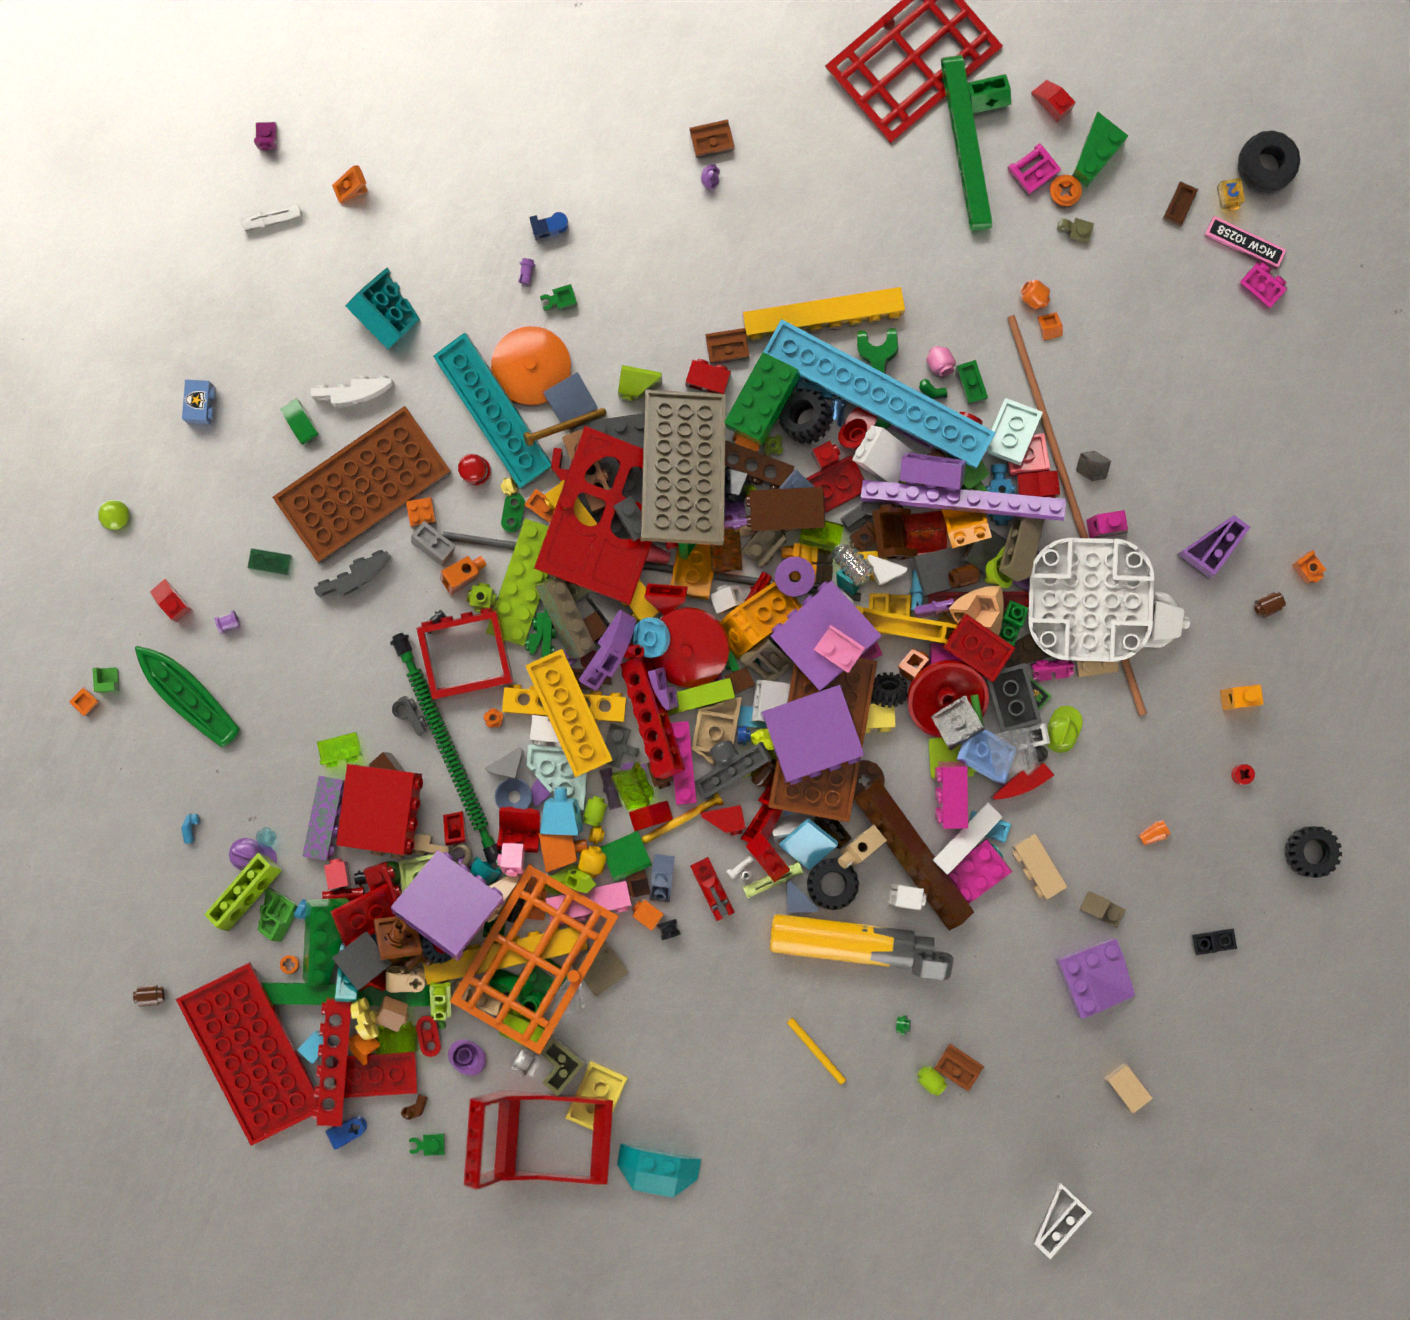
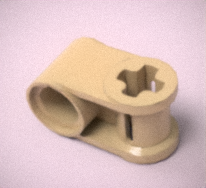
(402, 980)

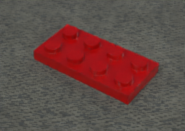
(381, 1075)

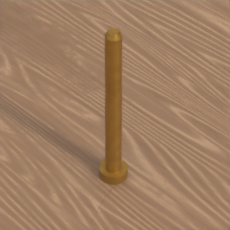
(529, 438)

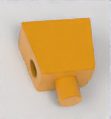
(1242, 697)

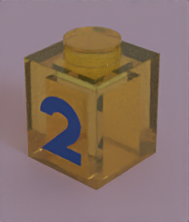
(1231, 194)

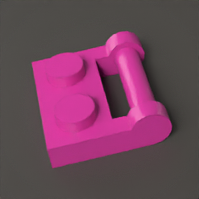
(1037, 174)

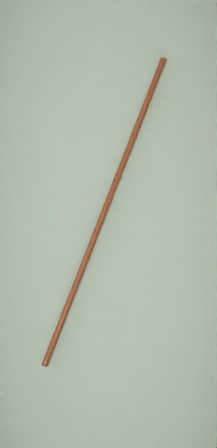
(1065, 480)

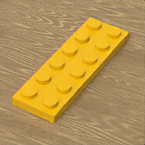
(568, 713)

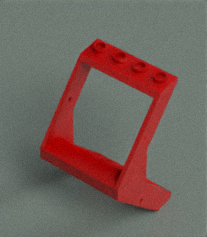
(508, 1136)

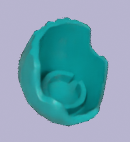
(484, 870)

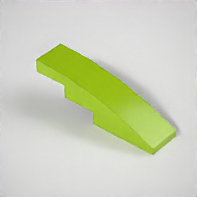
(703, 696)

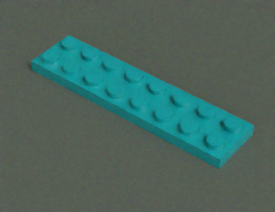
(492, 410)

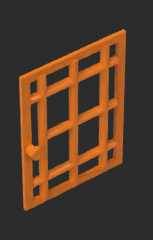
(573, 976)

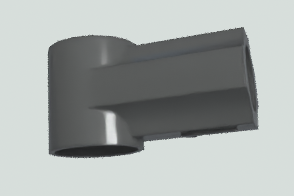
(857, 516)

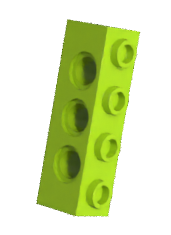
(243, 892)

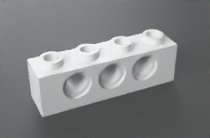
(907, 897)

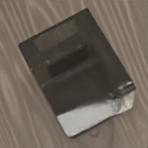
(1093, 465)

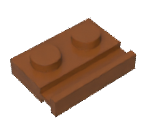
(711, 138)
(727, 345)
(958, 1067)

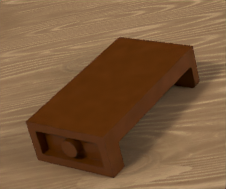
(786, 509)

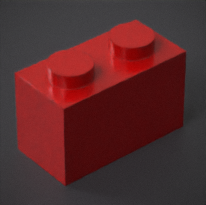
(707, 377)
(767, 857)

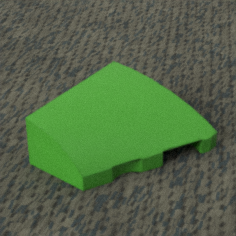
(276, 915)

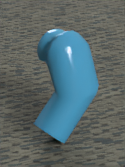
(187, 825)

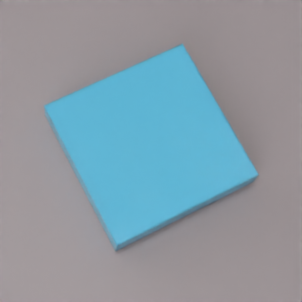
(808, 844)

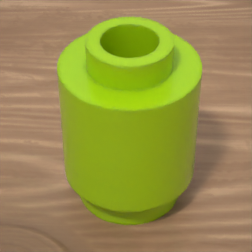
(594, 811)
(931, 1080)

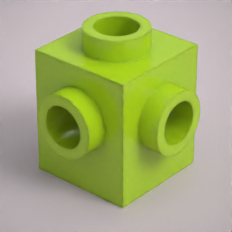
(489, 597)

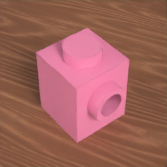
(512, 859)

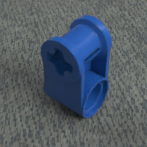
(342, 1135)

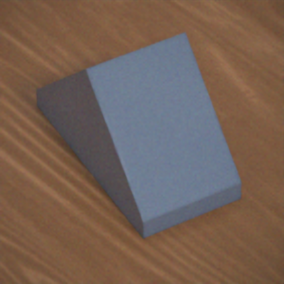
(797, 901)

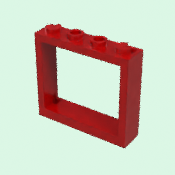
(466, 618)

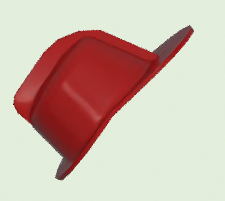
(855, 428)

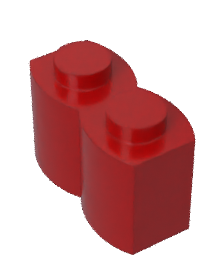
(1039, 484)

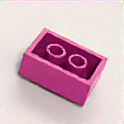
(951, 795)

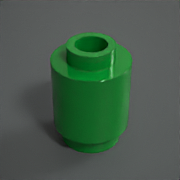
(533, 1000)

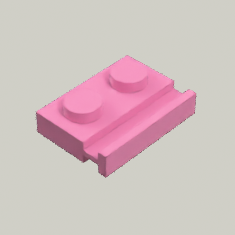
(839, 649)

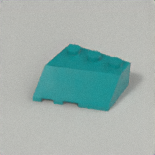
(383, 309)

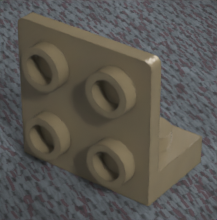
(604, 970)

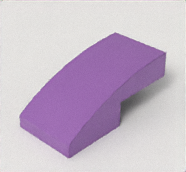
(665, 694)

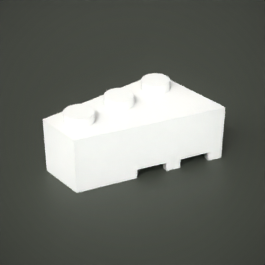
(1061, 1221)

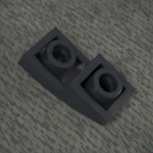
(1214, 941)

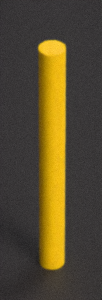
(816, 1051)

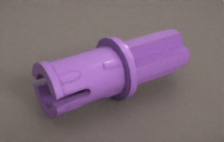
(933, 608)

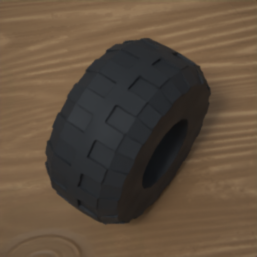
(1278, 146)

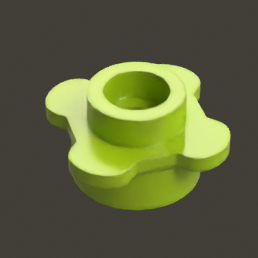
(777, 448)

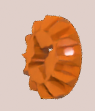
(1065, 181)

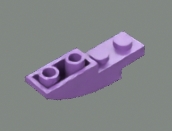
(612, 649)

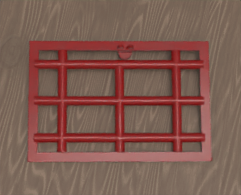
(888, 22)

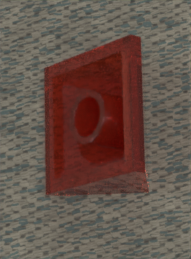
(925, 531)

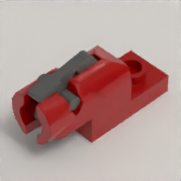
(712, 888)

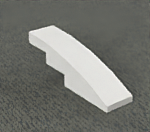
(967, 838)

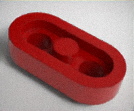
(430, 1035)

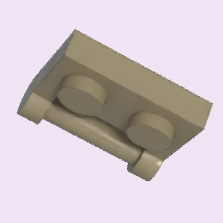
(772, 656)

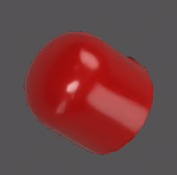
(473, 468)

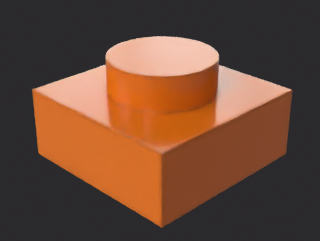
(84, 701)

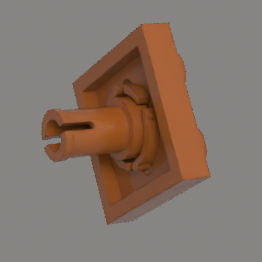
(395, 933)

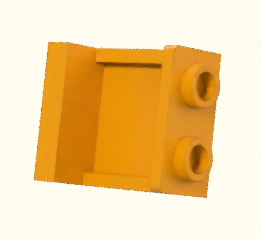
(966, 527)

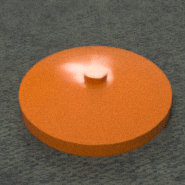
(530, 363)

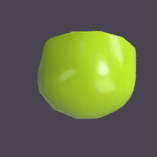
(113, 514)

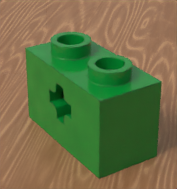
(990, 93)

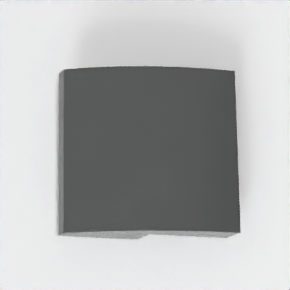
(361, 961)

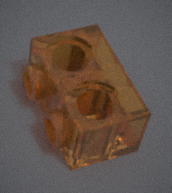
(728, 556)

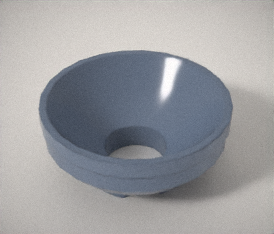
(513, 784)

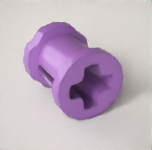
(227, 622)

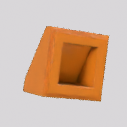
(1050, 326)

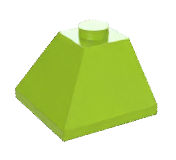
(634, 382)

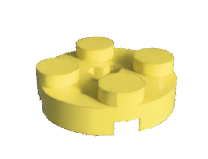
(366, 1019)

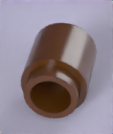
(963, 576)
(1269, 604)
(764, 774)
(149, 995)

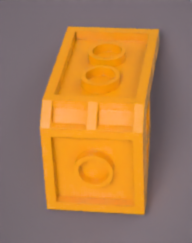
(756, 618)

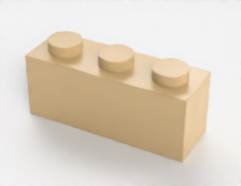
(1038, 867)

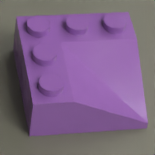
(1096, 977)

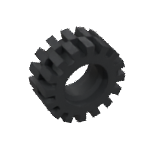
(889, 690)

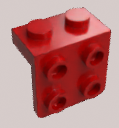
(519, 827)

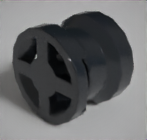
(668, 927)

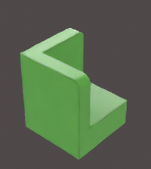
(105, 680)

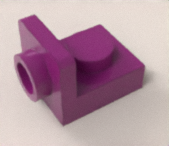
(266, 135)

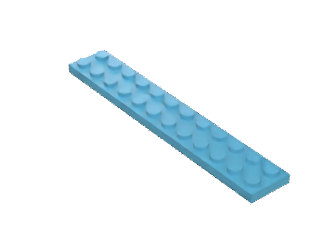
(880, 394)

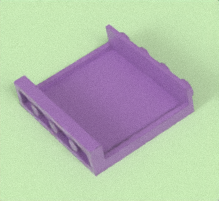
(809, 624)
(813, 734)
(447, 904)

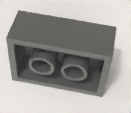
(1014, 699)

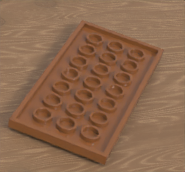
(361, 484)
(832, 791)

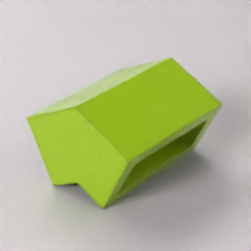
(580, 882)

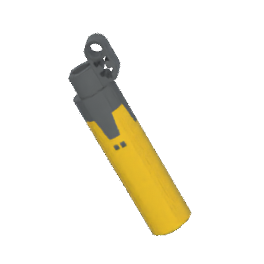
(859, 945)

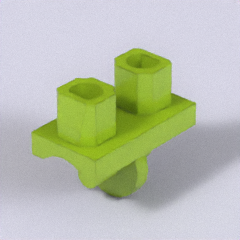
(440, 1000)

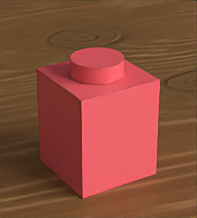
(337, 874)

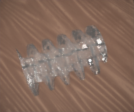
(852, 563)

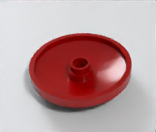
(696, 648)
(939, 687)

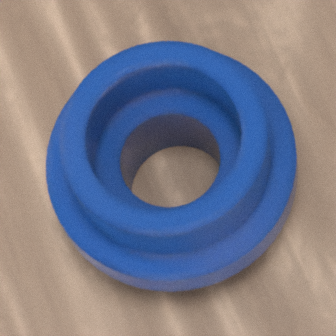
(744, 735)

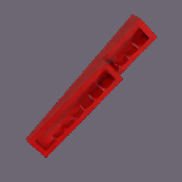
(764, 819)

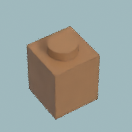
(392, 1013)

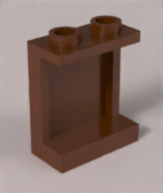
(890, 533)

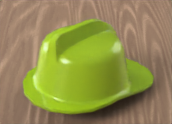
(993, 574)
(1064, 728)

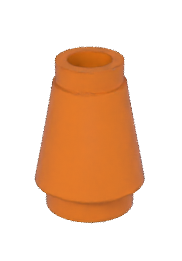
(1156, 832)

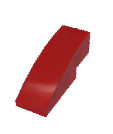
(1023, 783)

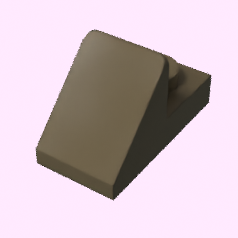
(1102, 909)

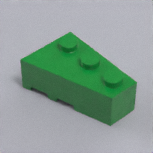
(1098, 149)

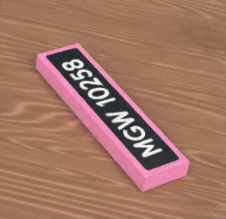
(1245, 242)

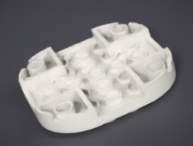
(1091, 599)

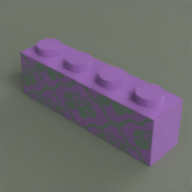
(324, 819)

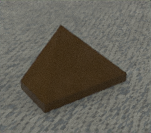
(834, 829)

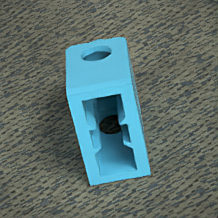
(561, 815)

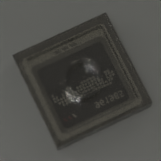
(957, 722)

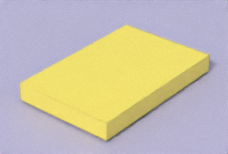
(596, 1082)

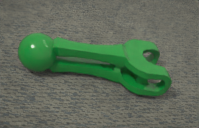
(878, 356)

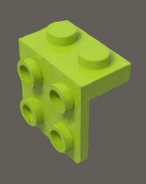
(941, 753)

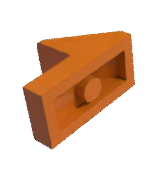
(350, 184)

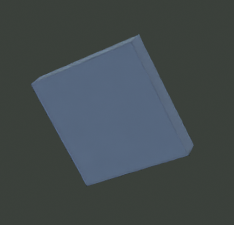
(570, 398)

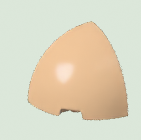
(983, 605)

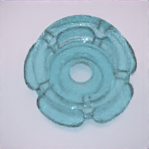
(265, 842)

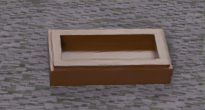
(1180, 203)

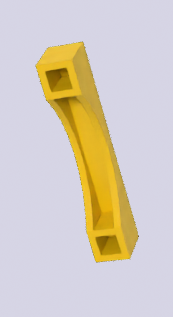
(908, 626)

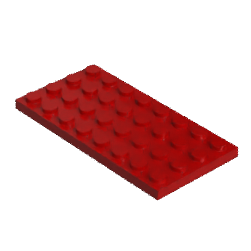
(249, 1053)

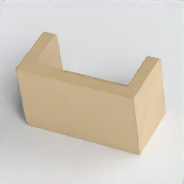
(1128, 1088)

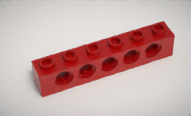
(659, 723)
(333, 1115)

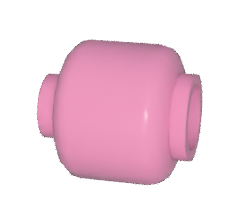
(941, 361)

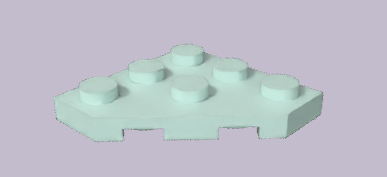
(554, 771)

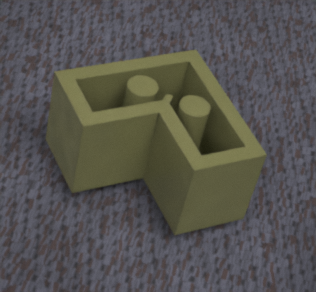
(566, 1065)

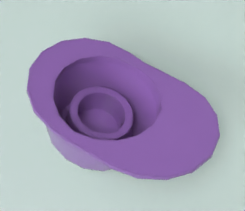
(245, 849)

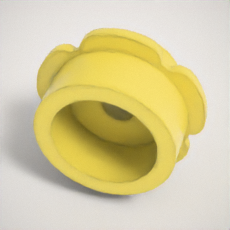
(509, 486)

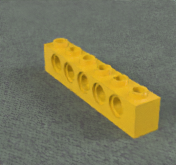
(512, 705)

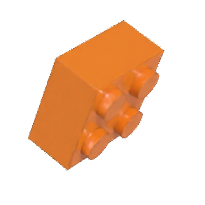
(420, 511)

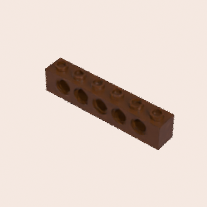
(763, 463)

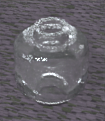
(524, 1061)

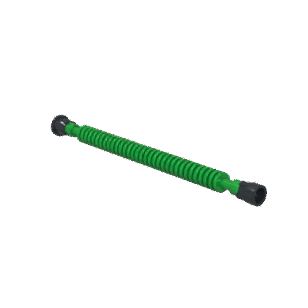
(403, 650)

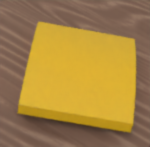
(890, 603)

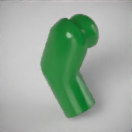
(930, 391)

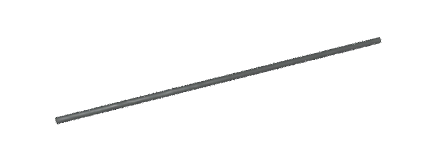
(648, 565)

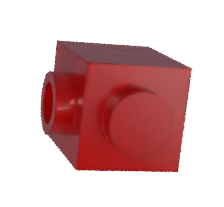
(825, 455)

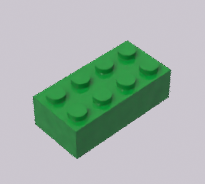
(762, 398)

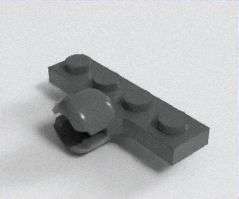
(731, 766)

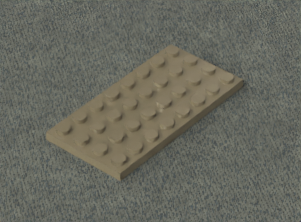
(683, 467)

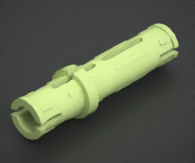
(766, 882)

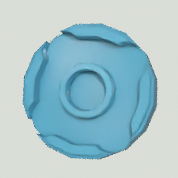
(651, 635)

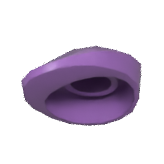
(466, 1057)

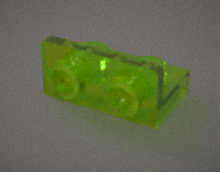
(339, 749)
(633, 787)

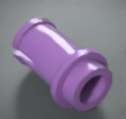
(526, 271)

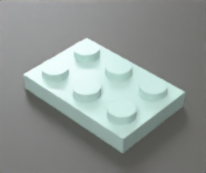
(1014, 431)

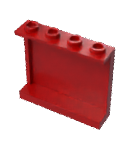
(379, 809)

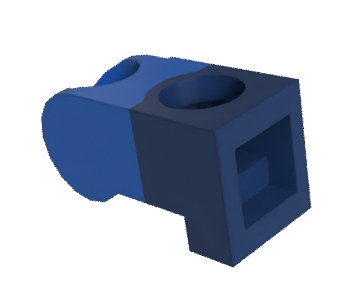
(549, 226)

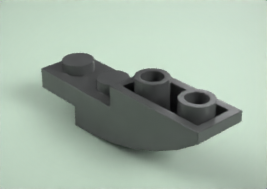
(361, 573)

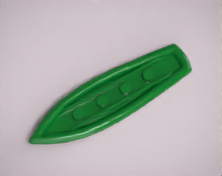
(187, 696)

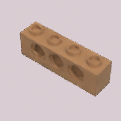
(599, 477)

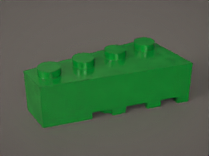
(320, 940)

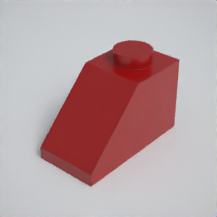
(1054, 99)
(170, 601)
(726, 819)

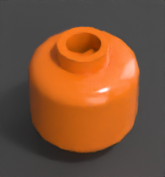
(1035, 294)

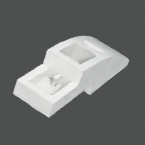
(361, 391)

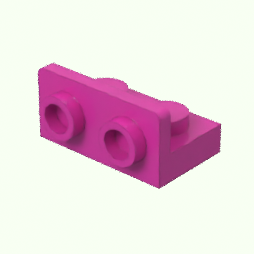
(1264, 284)

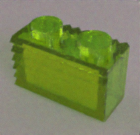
(397, 1042)

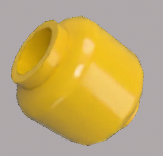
(592, 861)

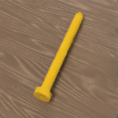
(683, 818)

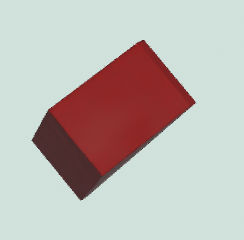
(665, 597)
(650, 815)
(455, 828)

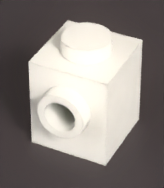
(726, 598)

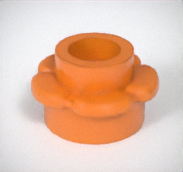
(498, 718)

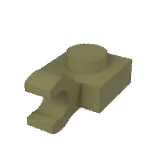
(1079, 230)

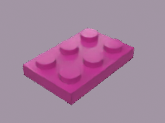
(979, 871)

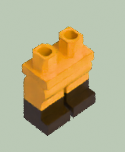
(813, 556)

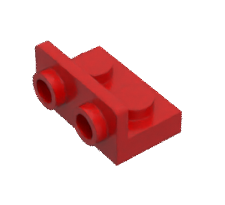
(380, 875)

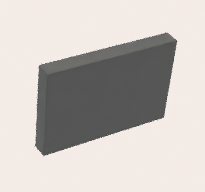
(934, 568)

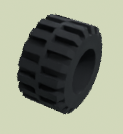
(815, 426)
(1329, 847)
(832, 902)

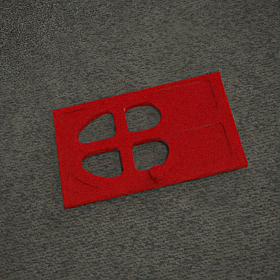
(593, 554)

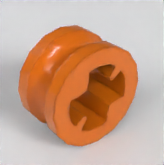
(294, 960)

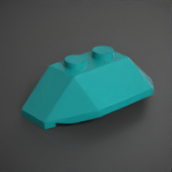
(657, 1170)

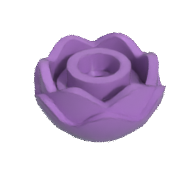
(710, 176)

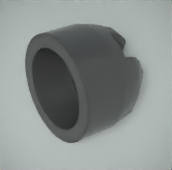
(1044, 751)

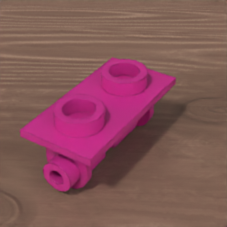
(1044, 668)

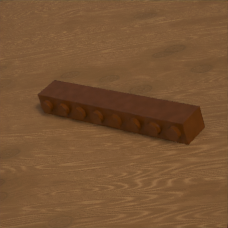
(913, 855)

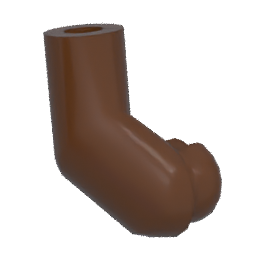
(413, 960)
(416, 1109)

